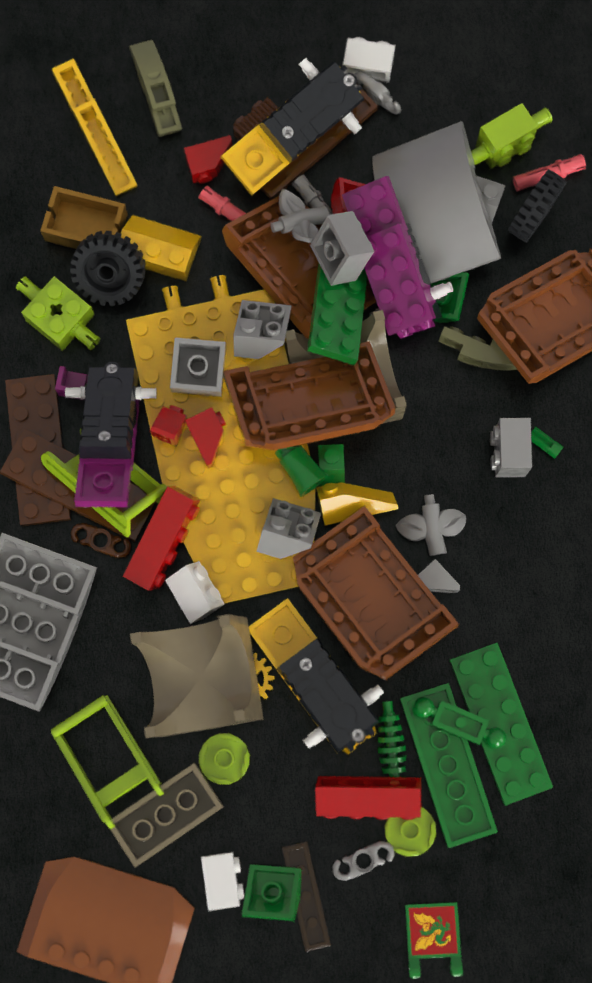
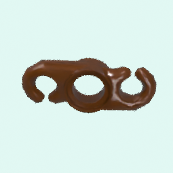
(109, 548)

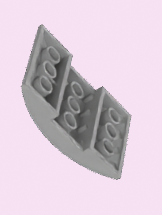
(441, 201)
(38, 617)

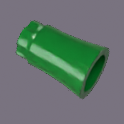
(301, 469)

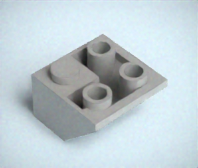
(260, 328)
(287, 529)

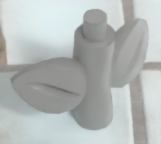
(298, 218)
(432, 525)

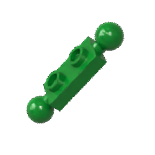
(460, 722)

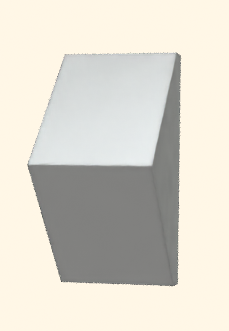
(438, 579)

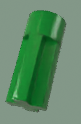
(545, 442)

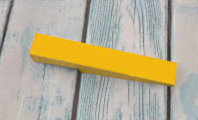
(94, 127)

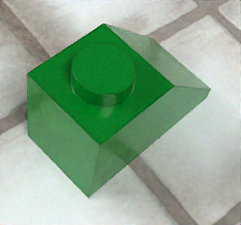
(332, 462)

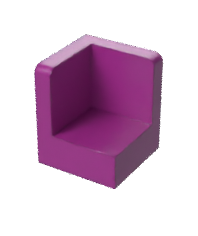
(70, 380)

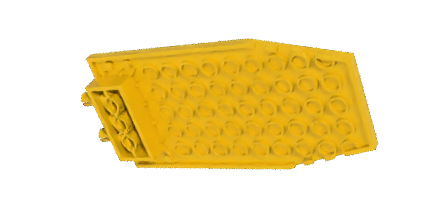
(243, 478)

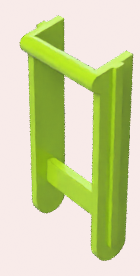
(121, 521)
(122, 784)

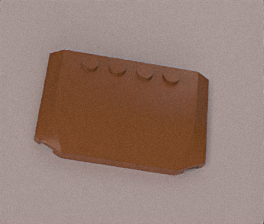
(279, 262)
(544, 316)
(309, 400)
(371, 596)
(106, 923)

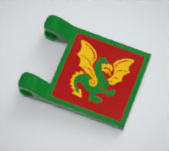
(433, 934)

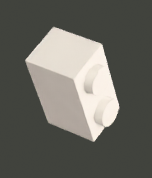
(369, 58)
(194, 592)
(221, 881)

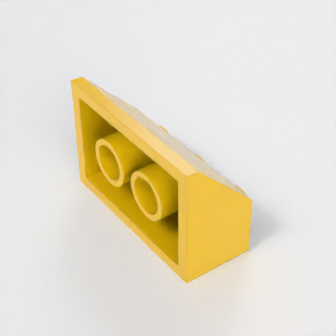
(163, 246)

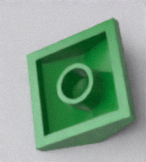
(451, 304)
(272, 892)

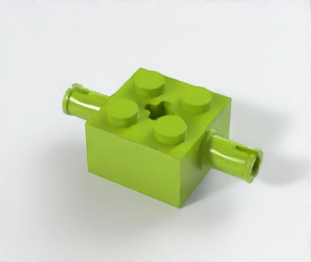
(508, 135)
(57, 298)

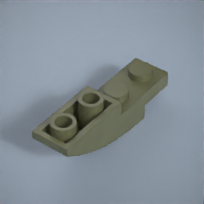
(156, 87)
(475, 350)

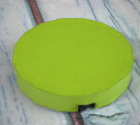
(224, 758)
(411, 836)

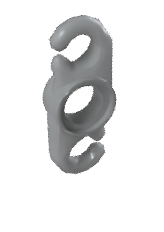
(378, 93)
(372, 851)

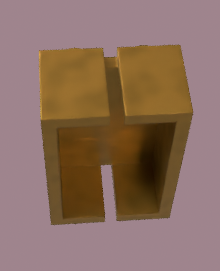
(80, 216)

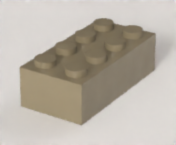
(162, 819)

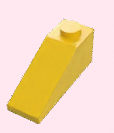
(342, 500)

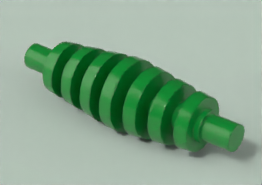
(390, 739)

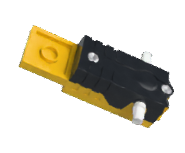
(295, 125)
(316, 680)

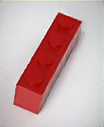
(162, 538)
(368, 797)

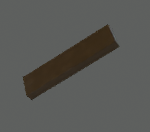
(310, 909)

